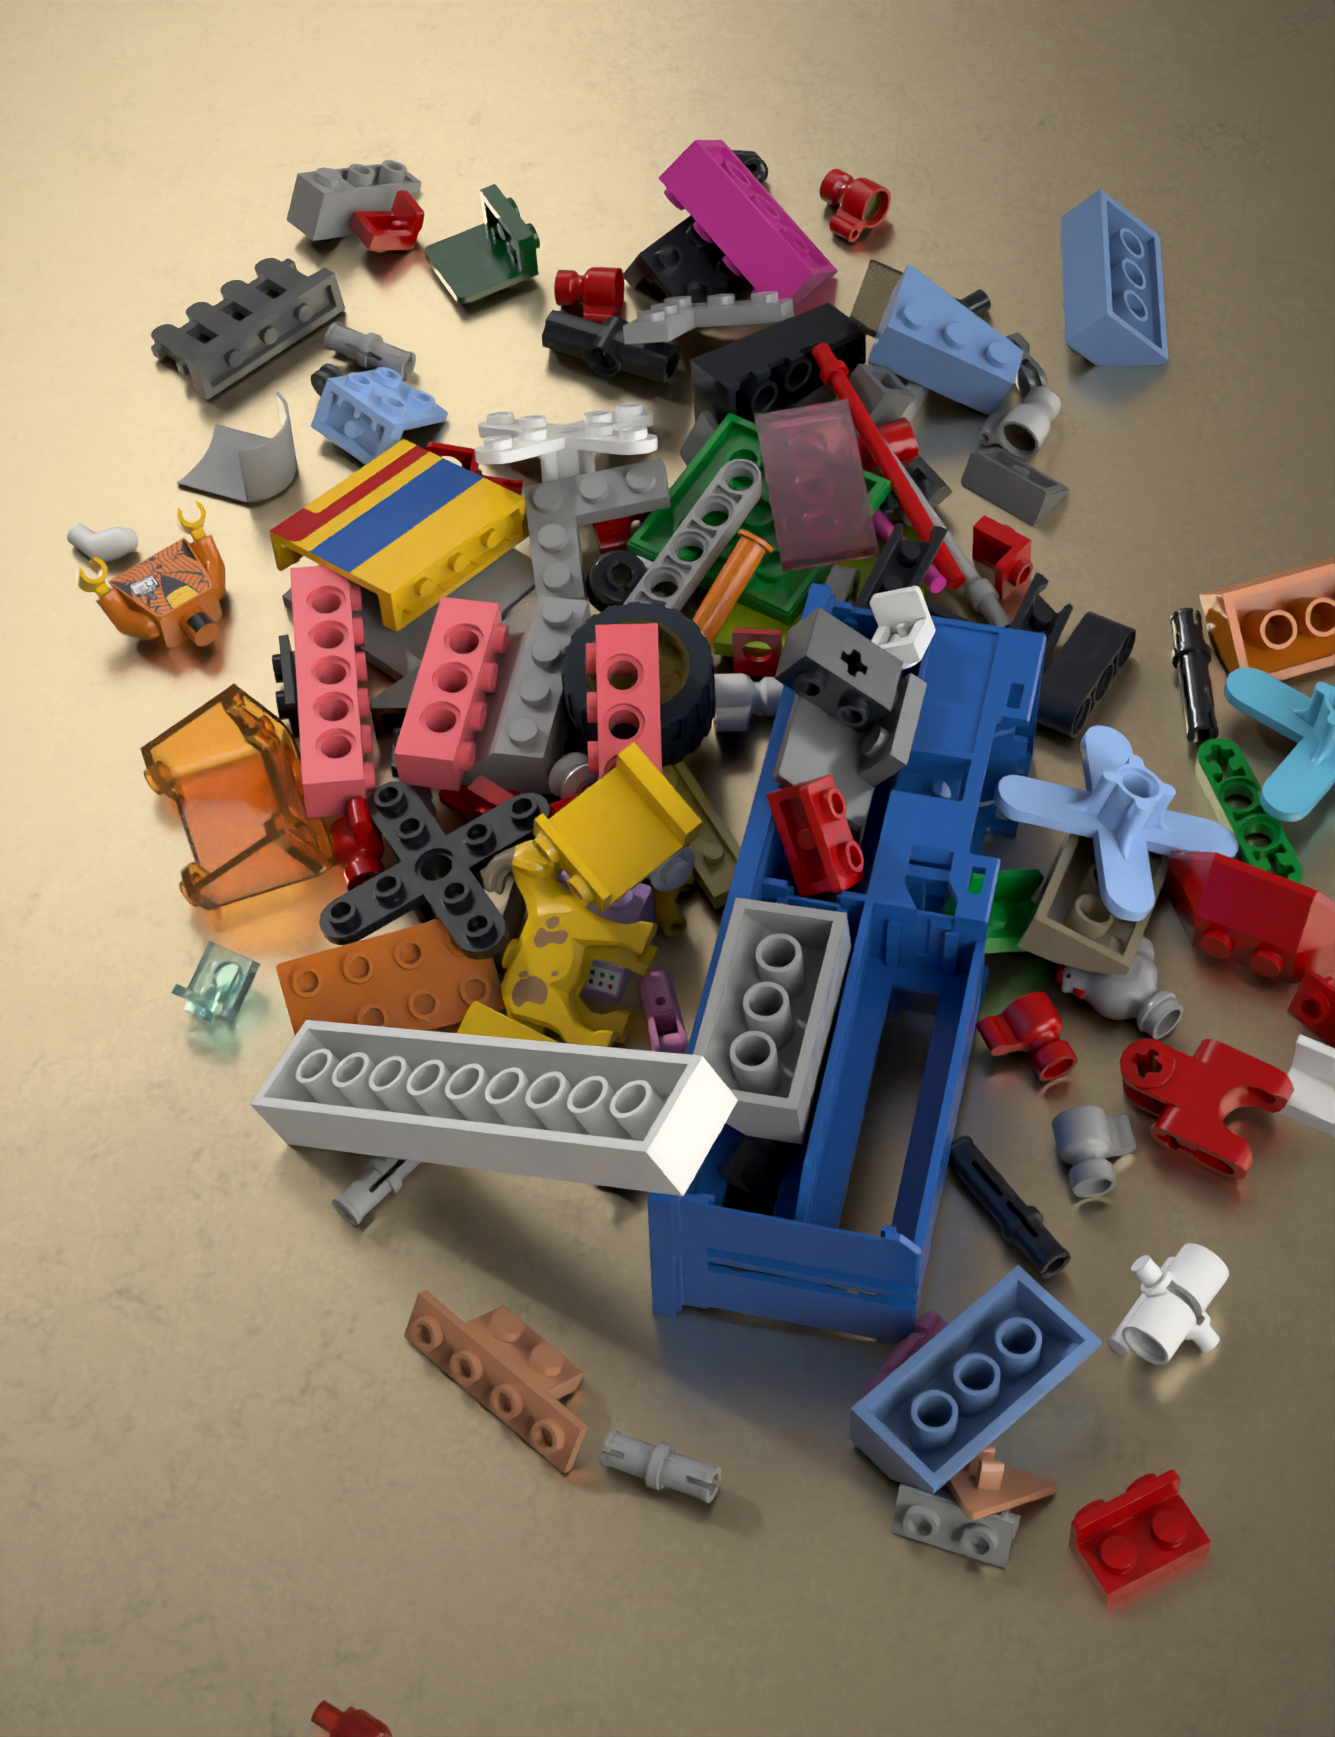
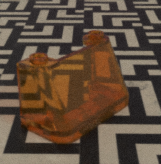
(238, 800)

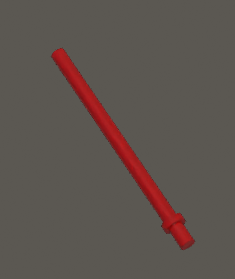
(835, 374)

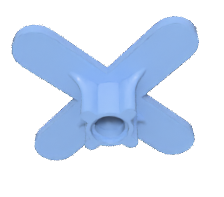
(1121, 813)

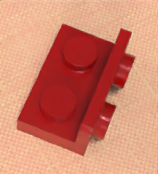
(1136, 1536)

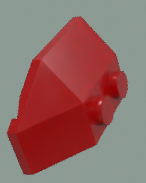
(1252, 915)

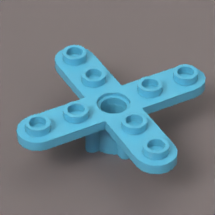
(1308, 721)

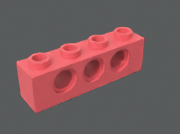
(634, 652)
(451, 694)

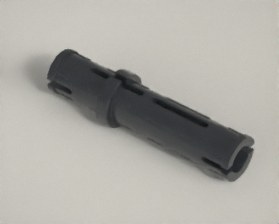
(1191, 660)
(1020, 1223)

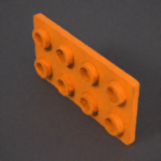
(390, 980)

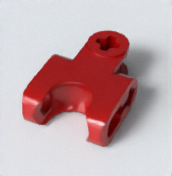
(1197, 1094)

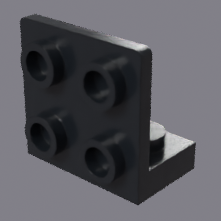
(685, 266)

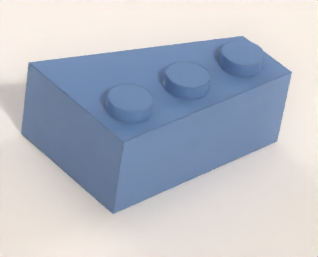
(944, 345)

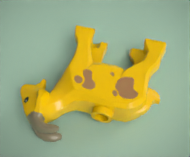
(557, 952)

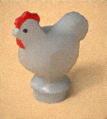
(1127, 995)

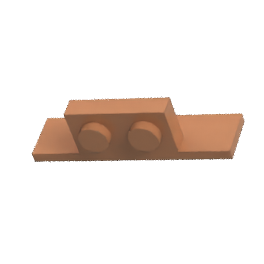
(506, 1371)

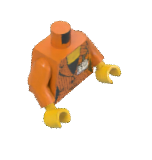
(167, 594)

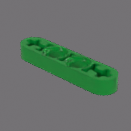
(1248, 820)

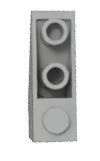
(328, 197)

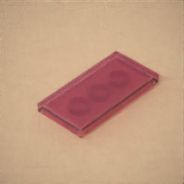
(816, 485)

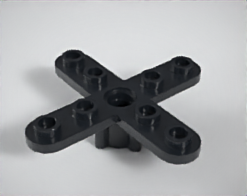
(435, 871)

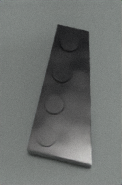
(773, 365)

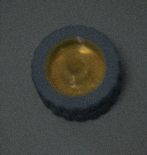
(684, 679)

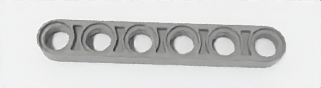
(697, 533)

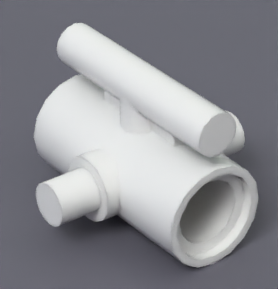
(1172, 1305)

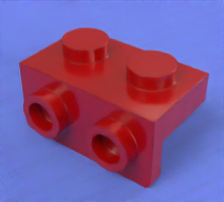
(817, 836)

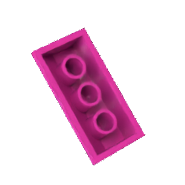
(744, 221)

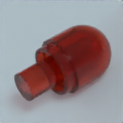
(349, 1723)

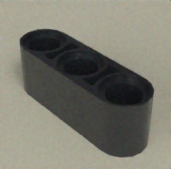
(1083, 672)

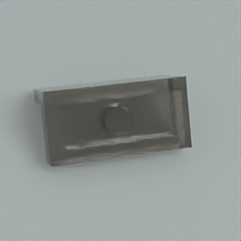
(872, 298)

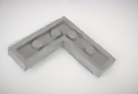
(680, 315)
(562, 505)

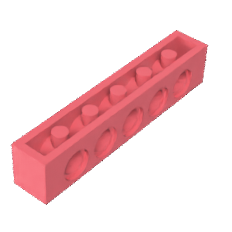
(329, 691)

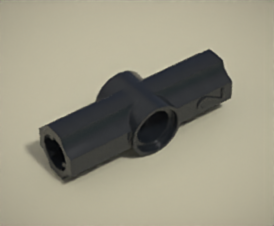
(604, 347)

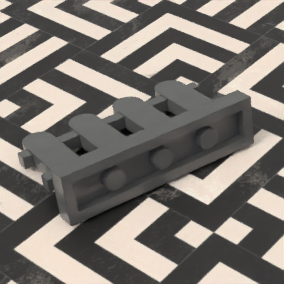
(265, 332)

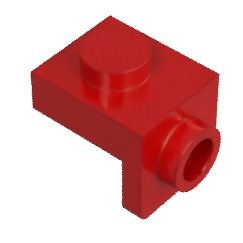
(390, 229)
(1004, 552)

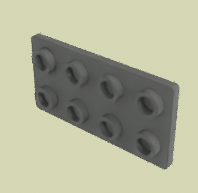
(822, 745)

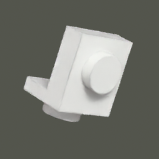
(902, 624)

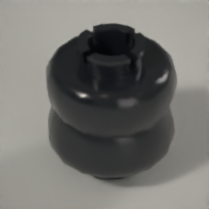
(613, 578)

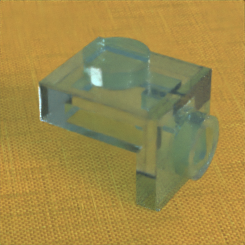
(218, 983)

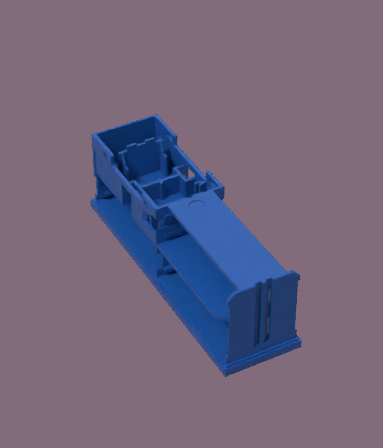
(904, 955)

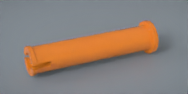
(730, 583)

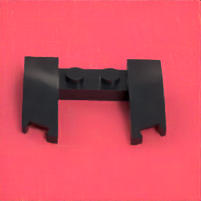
(907, 563)

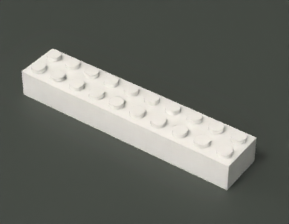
(499, 1104)

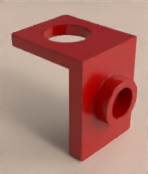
(753, 665)

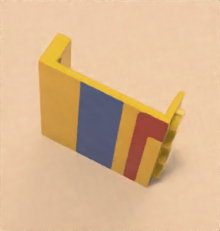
(405, 529)

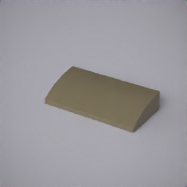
(1074, 924)

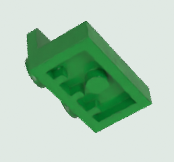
(1009, 908)

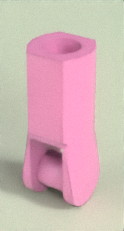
(662, 1012)

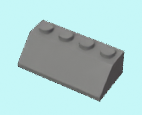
(528, 709)
(774, 1012)

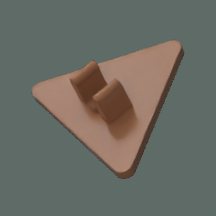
(990, 1487)

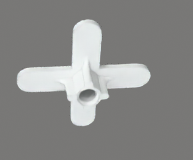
(566, 448)

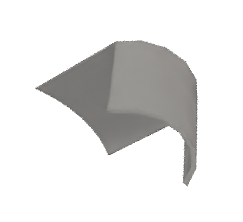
(245, 463)

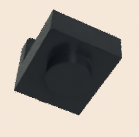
(928, 482)

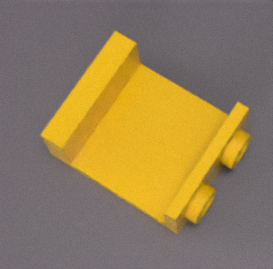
(617, 830)

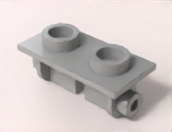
(941, 1523)

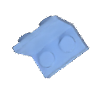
(371, 411)

